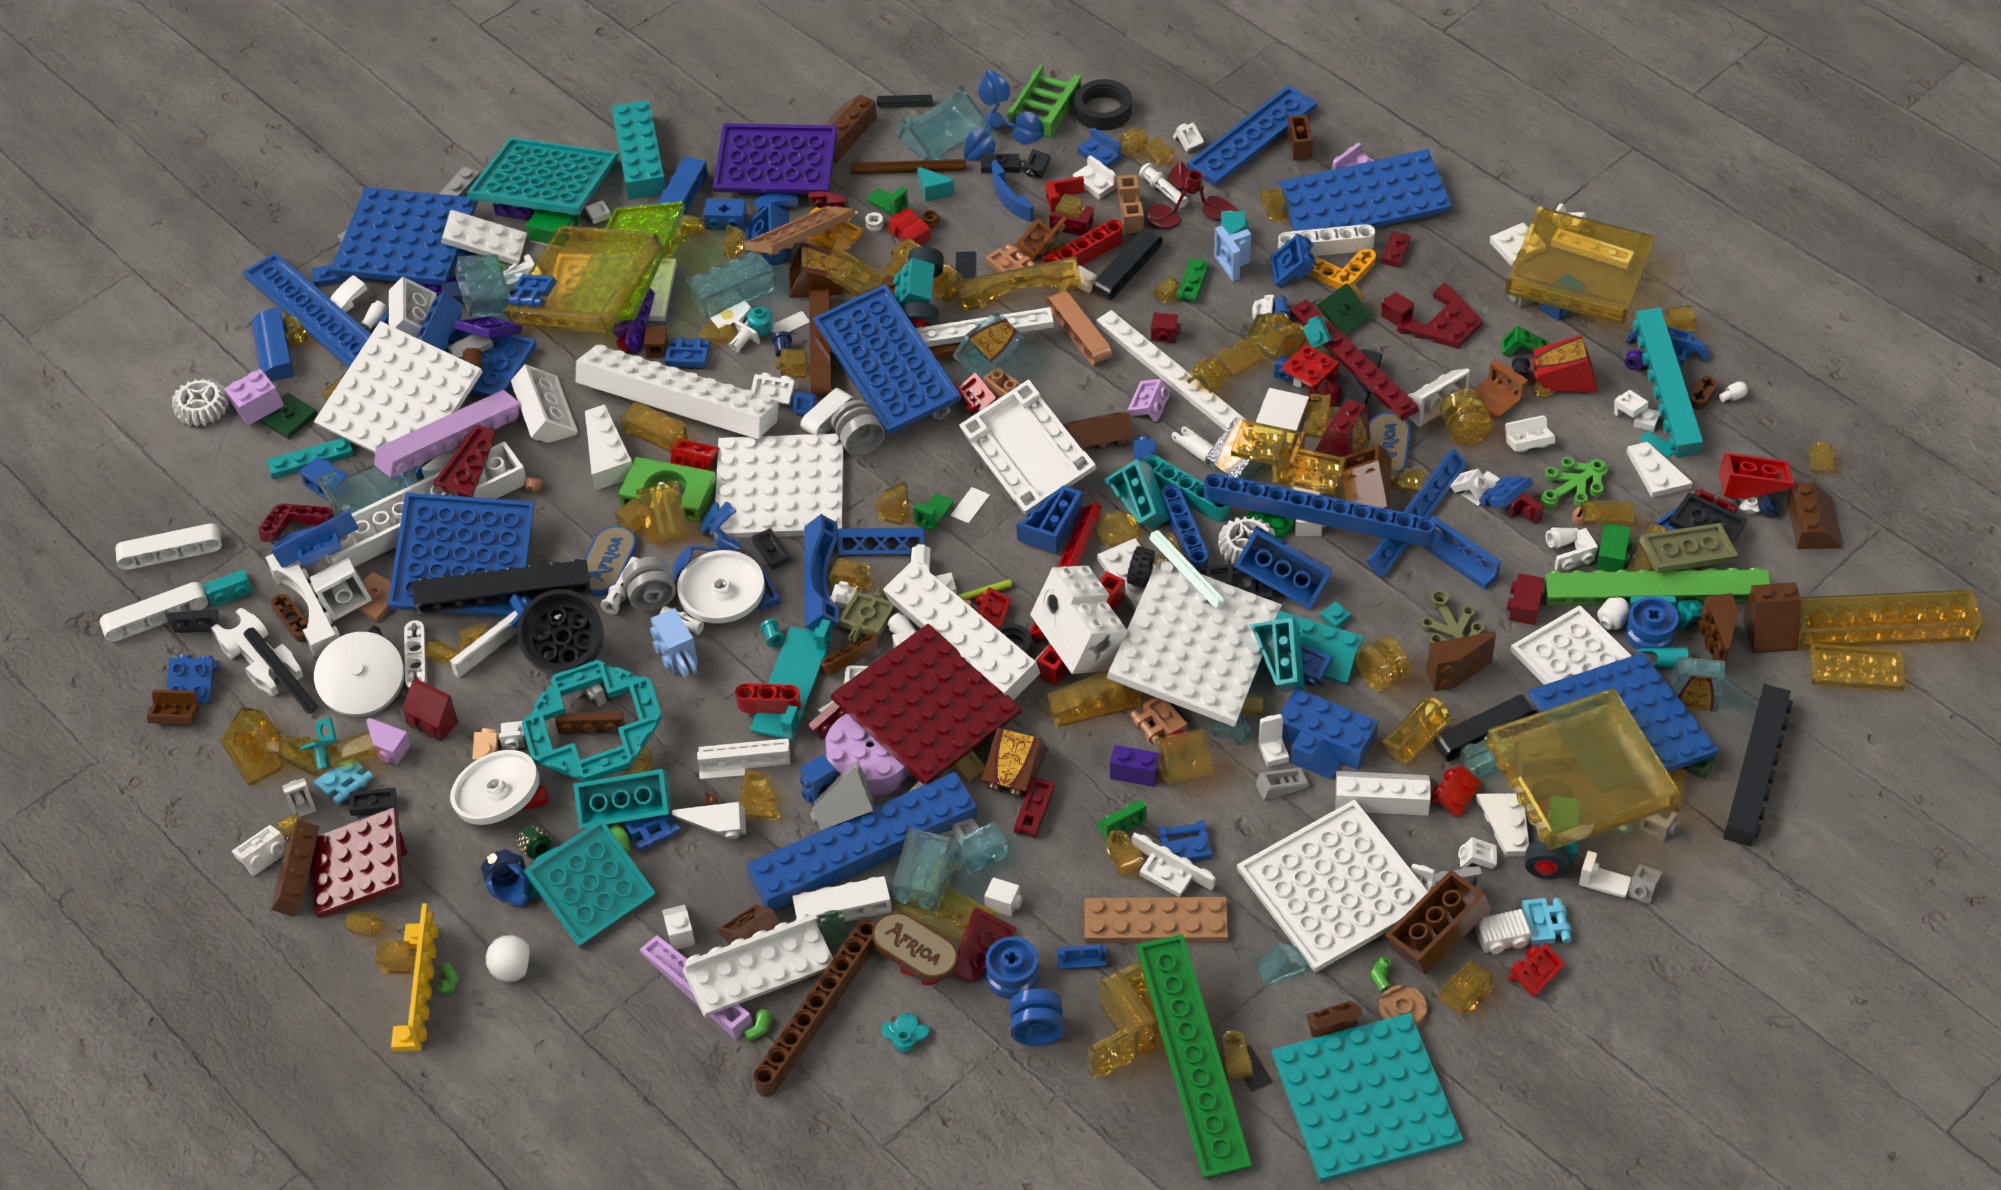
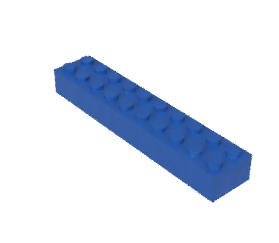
(859, 842)

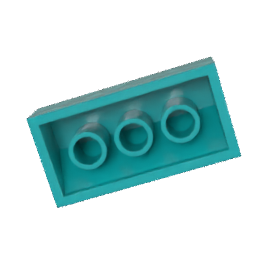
(1331, 641)
(623, 798)

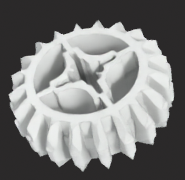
(200, 402)
(1235, 535)

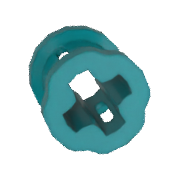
(773, 635)

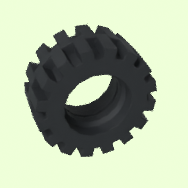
(1140, 567)

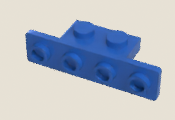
(316, 542)

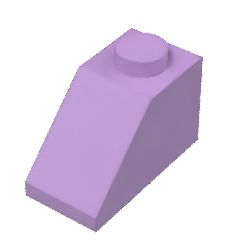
(388, 741)

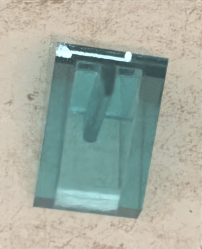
(1280, 963)

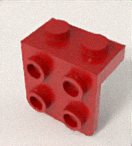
(1311, 366)

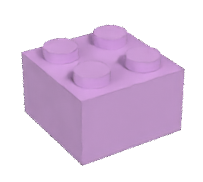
(254, 397)

